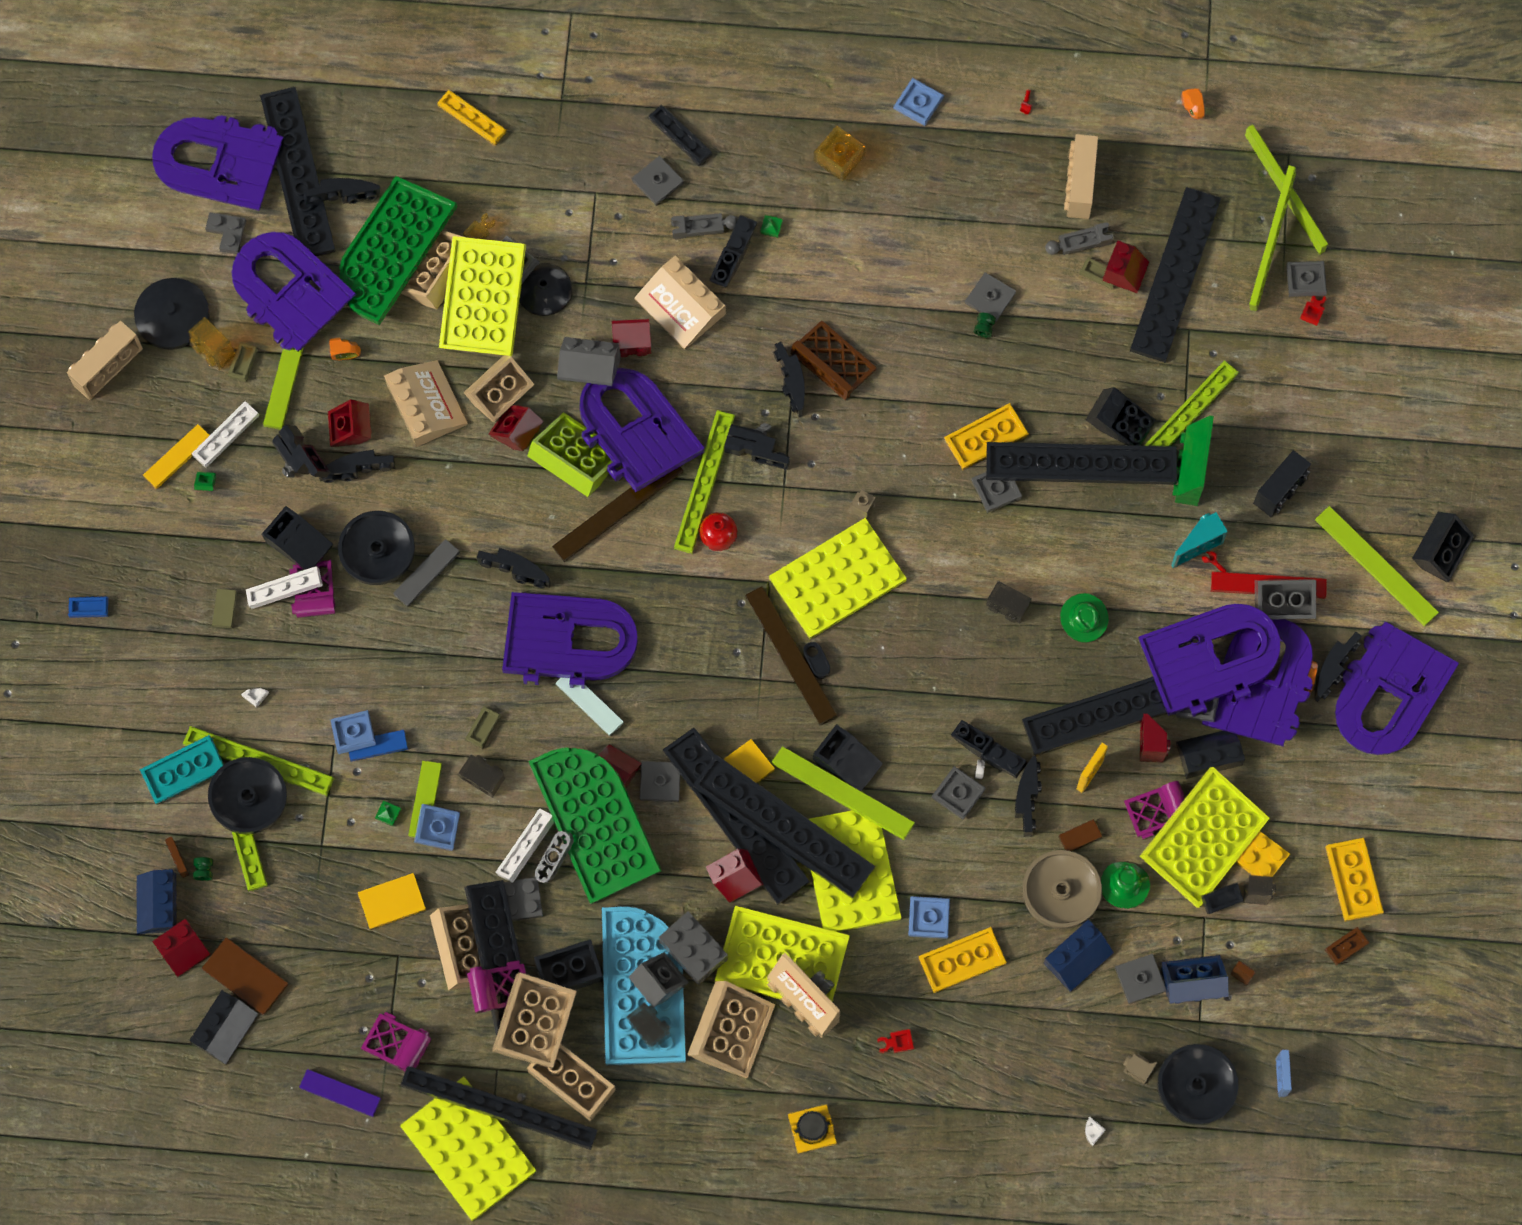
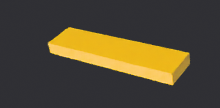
(471, 117)
(176, 457)

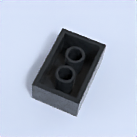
(1282, 484)
(570, 966)

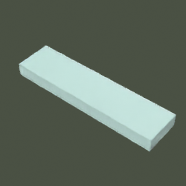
(592, 706)

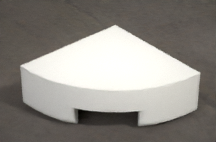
(255, 696)
(980, 769)
(1093, 1131)

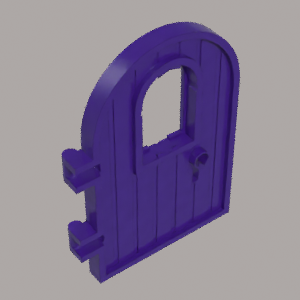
(640, 444)
(548, 643)
(1195, 670)

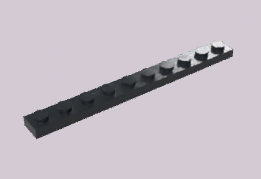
(498, 1107)

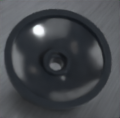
(549, 298)

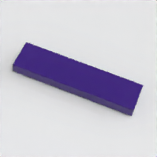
(340, 1093)

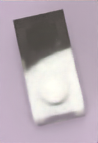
(1008, 602)
(482, 775)
(1259, 889)
(648, 1026)

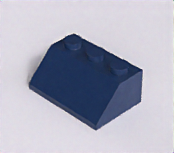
(156, 901)
(1078, 955)
(1195, 979)

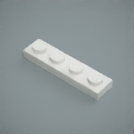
(225, 434)
(284, 587)
(525, 845)

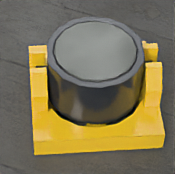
(812, 1127)

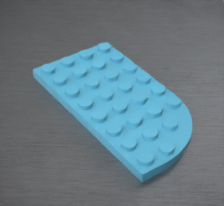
(628, 941)

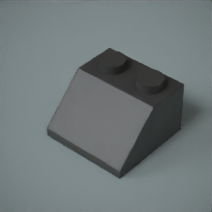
(658, 979)

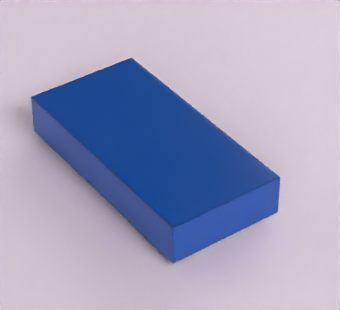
(88, 607)

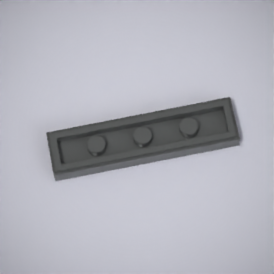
(426, 573)

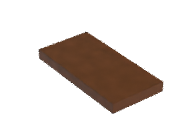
(245, 976)

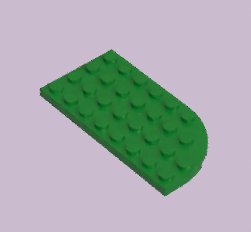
(392, 246)
(596, 809)

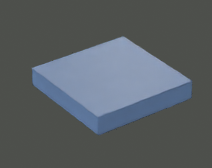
(918, 101)
(353, 732)
(437, 827)
(929, 917)
(1283, 1073)

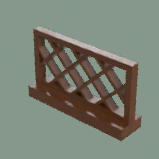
(825, 372)

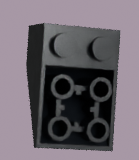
(1120, 417)
(296, 539)
(847, 758)

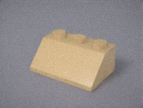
(499, 388)

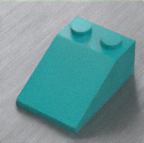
(1205, 536)

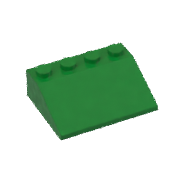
(1193, 461)

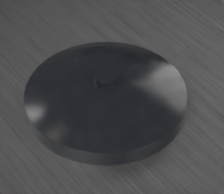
(169, 311)
(376, 547)
(247, 795)
(1197, 1084)

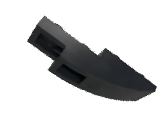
(347, 189)
(733, 252)
(794, 383)
(347, 467)
(521, 568)
(1331, 669)
(988, 750)
(1027, 790)

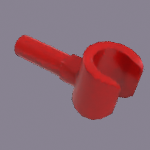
(1025, 107)
(1213, 559)

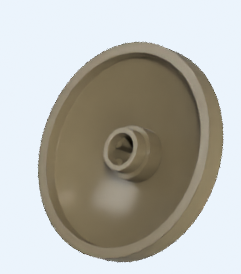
(1061, 889)

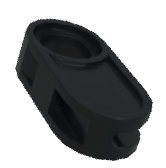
(818, 664)

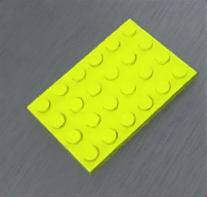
(482, 296)
(837, 578)
(1204, 836)
(877, 898)
(760, 939)
(468, 1153)

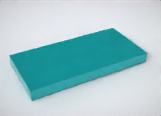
(182, 769)

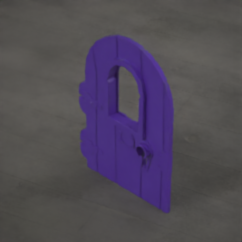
(241, 157)
(298, 308)
(1394, 664)
(1272, 703)

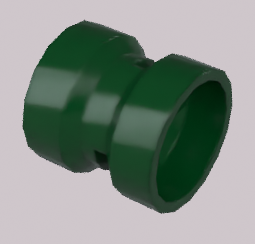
(984, 325)
(203, 869)

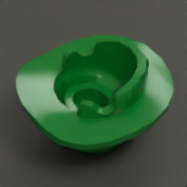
(1084, 617)
(1125, 885)

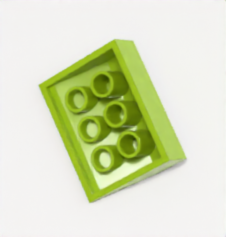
(568, 455)

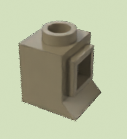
(862, 504)
(1138, 1067)

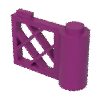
(315, 603)
(1171, 798)
(483, 986)
(411, 1047)

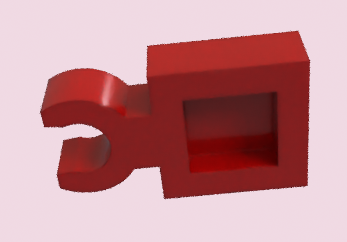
(1313, 310)
(900, 1042)

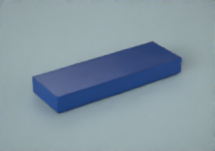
(385, 744)

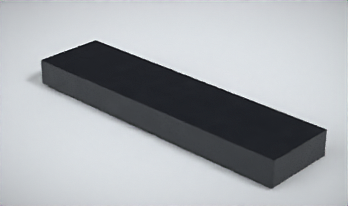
(680, 135)

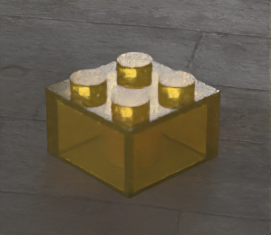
(839, 153)
(211, 343)

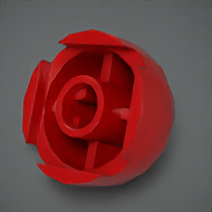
(718, 531)

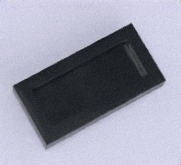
(1222, 898)

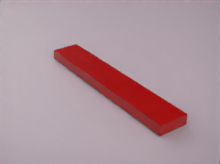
(1245, 583)

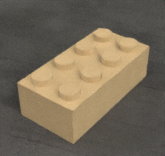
(1081, 176)
(104, 360)
(574, 1082)

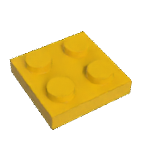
(1262, 856)

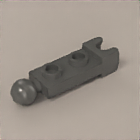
(701, 225)
(1080, 240)

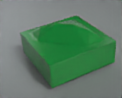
(771, 226)
(205, 481)
(388, 813)

